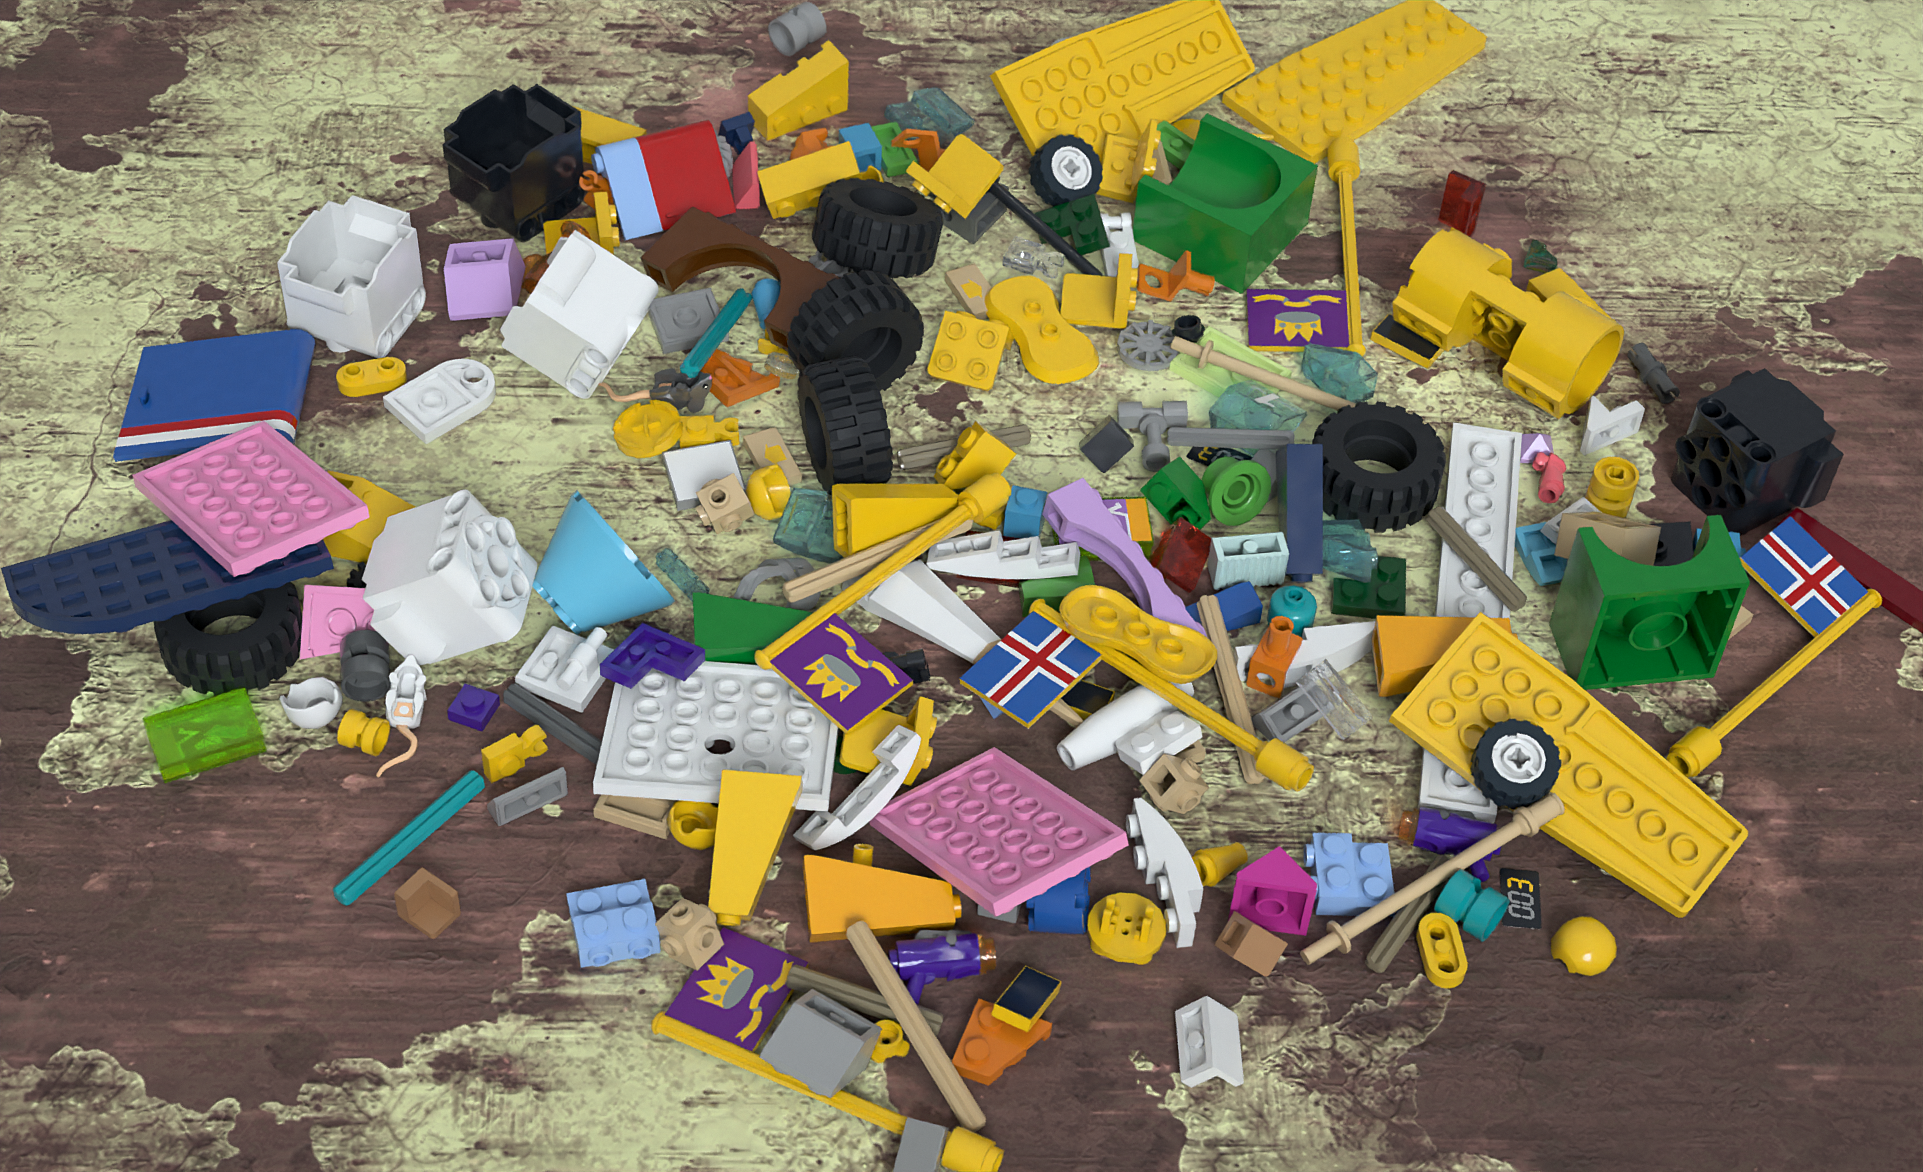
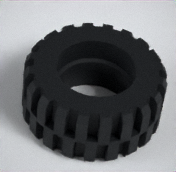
(877, 227)
(860, 318)
(844, 423)
(1387, 437)
(239, 658)

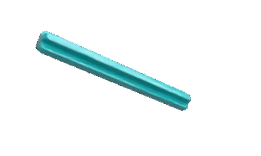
(715, 333)
(408, 838)

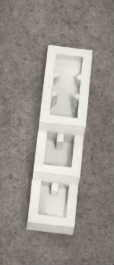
(991, 557)

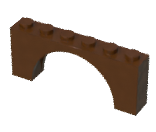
(705, 243)

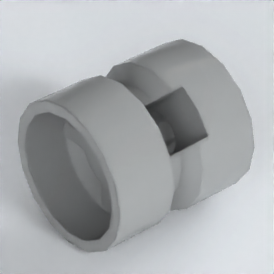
(797, 28)

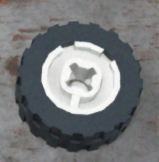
(1065, 170)
(1515, 763)

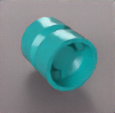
(1475, 907)

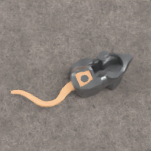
(672, 388)

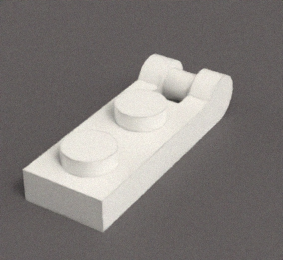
(1119, 241)

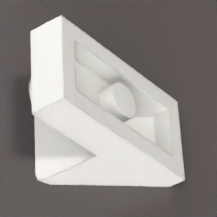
(1607, 427)

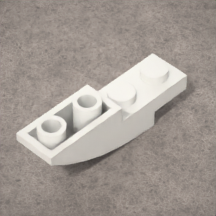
(1337, 643)
(1169, 865)

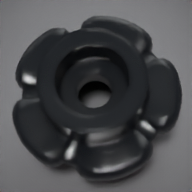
(1188, 328)

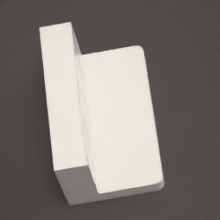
(1208, 1043)

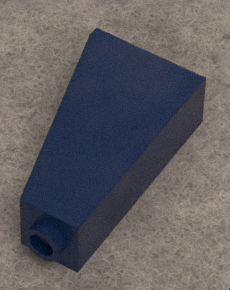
(1301, 508)

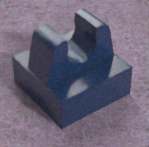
(738, 131)

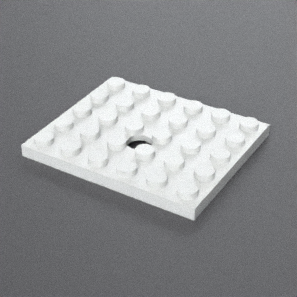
(664, 725)

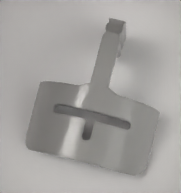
(778, 567)

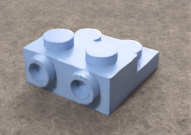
(1348, 873)
(613, 923)

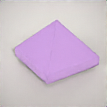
(1533, 444)

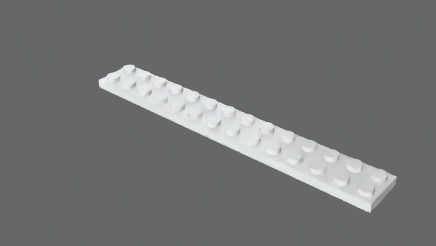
(1484, 503)

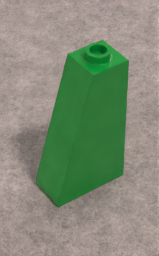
(737, 628)

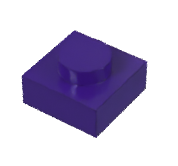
(473, 707)

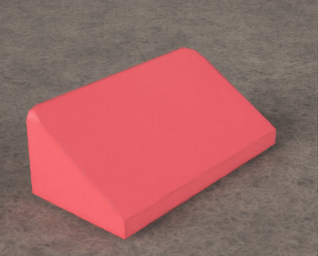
(746, 179)

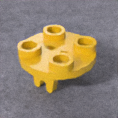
(1144, 932)

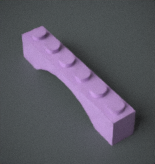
(1082, 517)

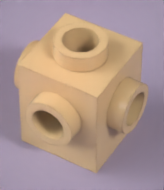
(723, 504)
(1175, 784)
(689, 933)

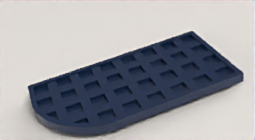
(140, 580)

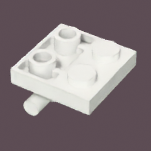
(565, 667)

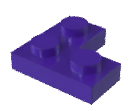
(651, 649)

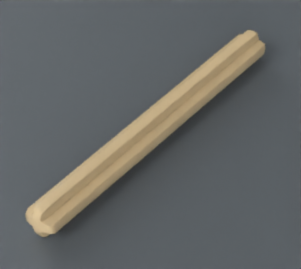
(855, 564)
(1229, 680)
(916, 1027)

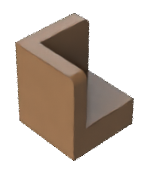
(427, 903)
(1251, 944)

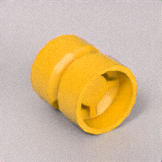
(1613, 486)

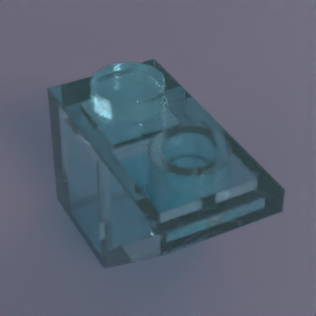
(1339, 372)
(1348, 549)

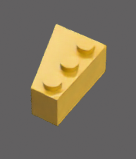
(803, 96)

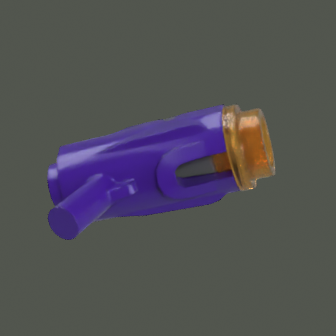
(1446, 833)
(941, 955)

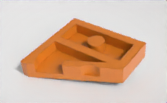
(735, 380)
(993, 1044)

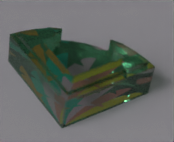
(1540, 258)

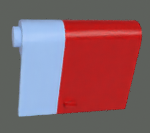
(663, 176)

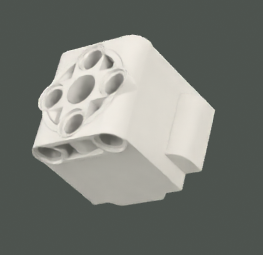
(353, 276)
(579, 315)
(447, 579)

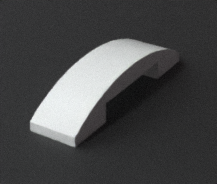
(869, 798)

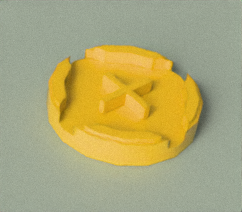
(647, 429)

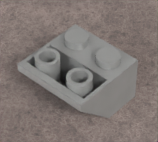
(821, 1044)

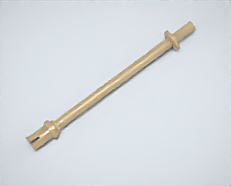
(1208, 355)
(1524, 822)

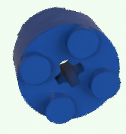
(1062, 907)

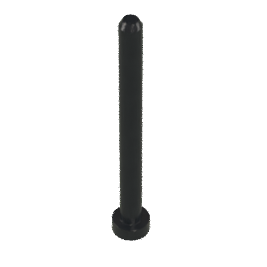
(1042, 229)

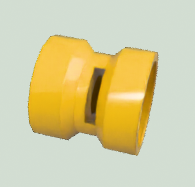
(363, 732)

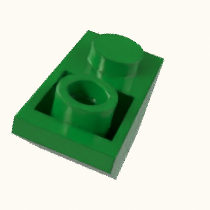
(1178, 493)

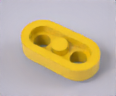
(371, 376)
(1442, 953)

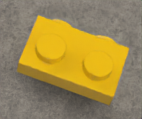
(1127, 162)
(958, 176)
(598, 226)
(1100, 299)
(969, 350)
(859, 745)

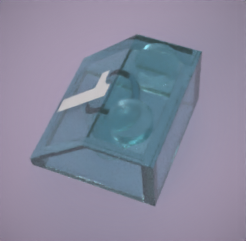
(1254, 407)

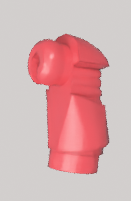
(1551, 480)

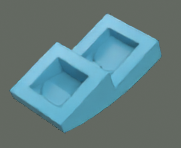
(1538, 555)

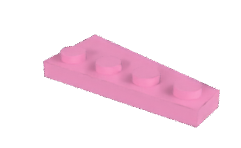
(330, 616)

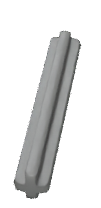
(1229, 438)

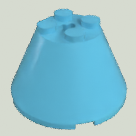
(593, 574)

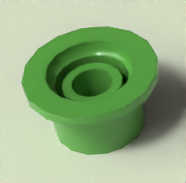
(1236, 489)

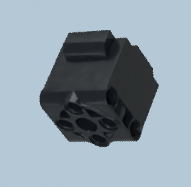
(516, 159)
(1755, 452)

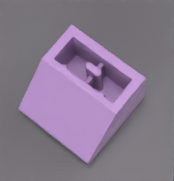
(483, 278)

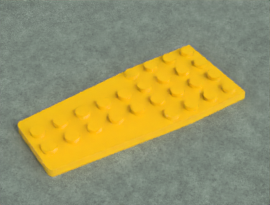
(1125, 75)
(1355, 77)
(1618, 793)

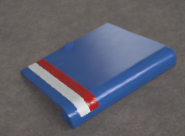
(215, 388)

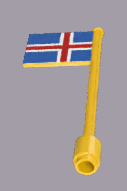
(1815, 594)
(1045, 660)

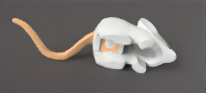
(405, 704)

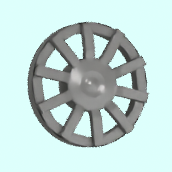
(1147, 345)

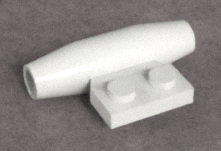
(1135, 726)

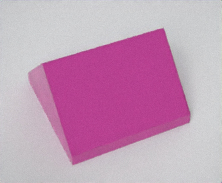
(1275, 894)

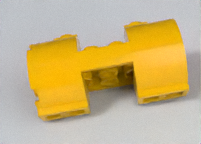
(1553, 347)

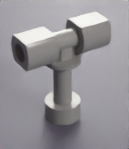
(1152, 424)

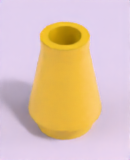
(1218, 862)

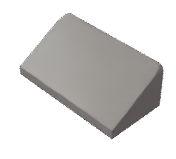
(1286, 716)
(528, 797)
(920, 1147)

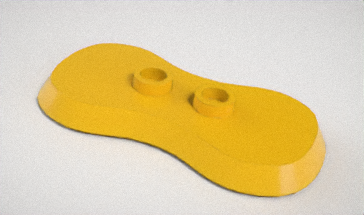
(1047, 343)
(1116, 622)

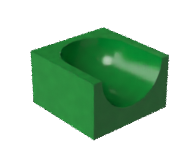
(1228, 205)
(1646, 622)

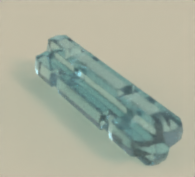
(680, 573)

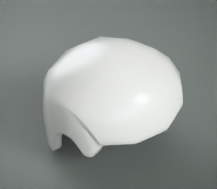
(312, 702)

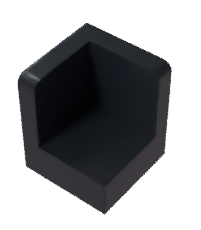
(1106, 444)

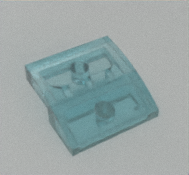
(930, 111)
(808, 526)

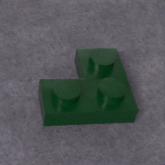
(1081, 220)
(1381, 596)

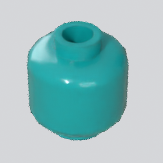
(1294, 604)

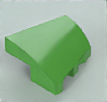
(1055, 588)

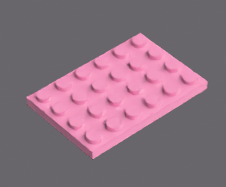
(250, 498)
(998, 831)

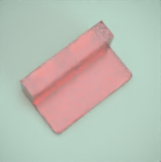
(1462, 202)
(1181, 554)

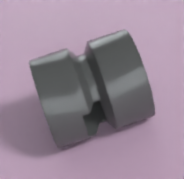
(364, 666)

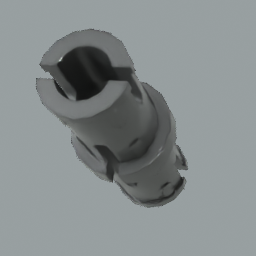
(1653, 373)

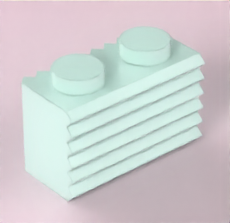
(1248, 558)

